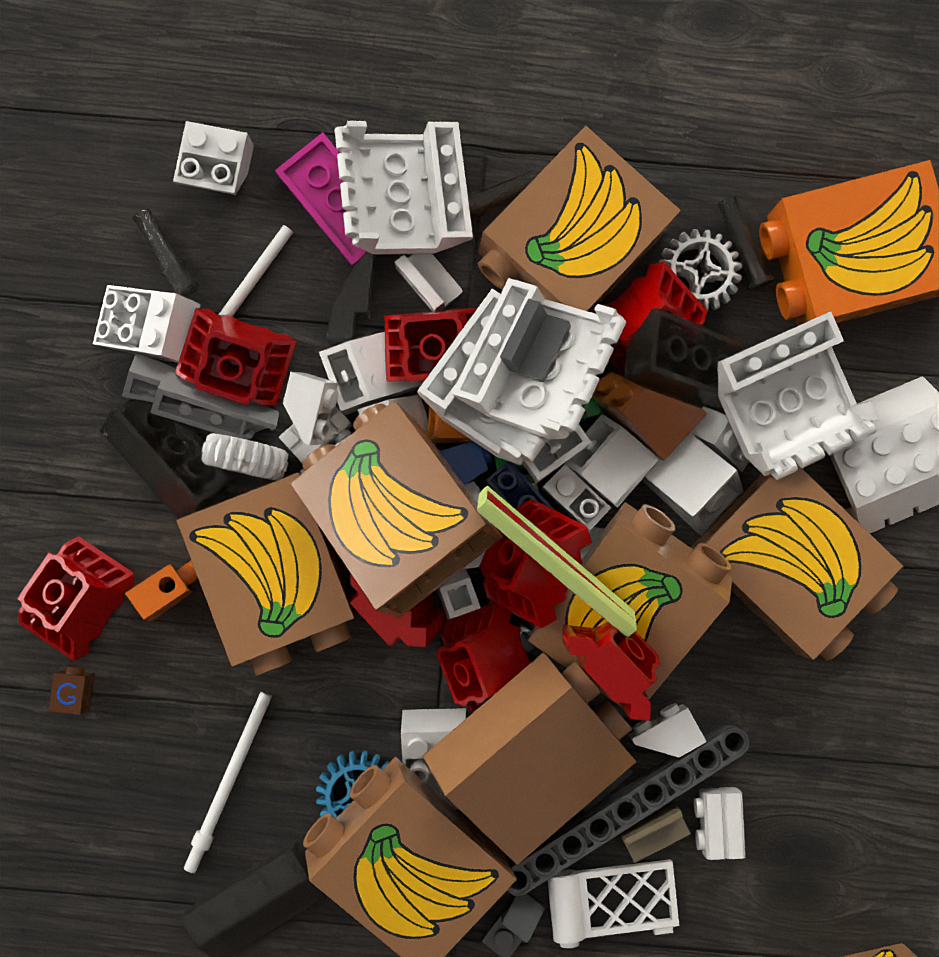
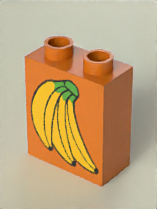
(857, 245)

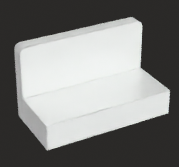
(429, 280)

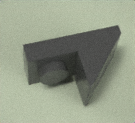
(513, 925)

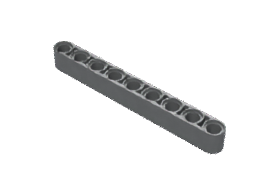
(641, 807)

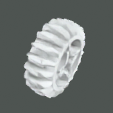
(712, 272)
(244, 456)

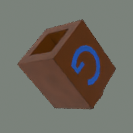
(71, 690)

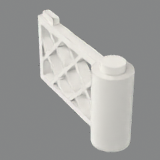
(571, 906)

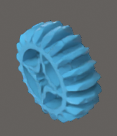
(345, 768)

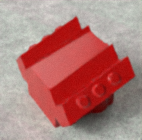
(657, 290)
(419, 341)
(235, 358)
(519, 580)
(73, 597)
(414, 628)
(480, 654)
(616, 663)

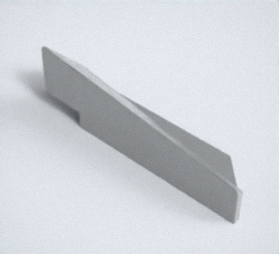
(181, 402)

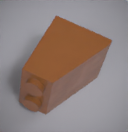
(647, 413)

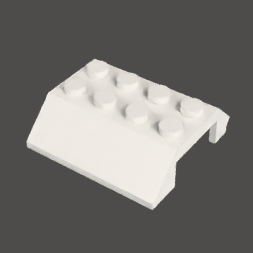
(403, 189)
(792, 399)
(539, 407)
(494, 436)
(898, 463)

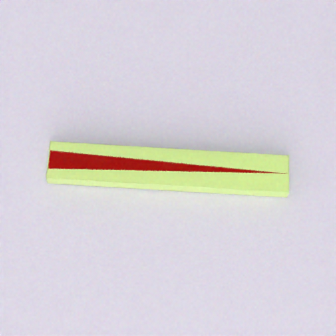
(556, 561)

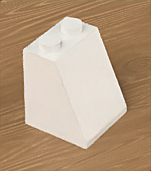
(695, 483)

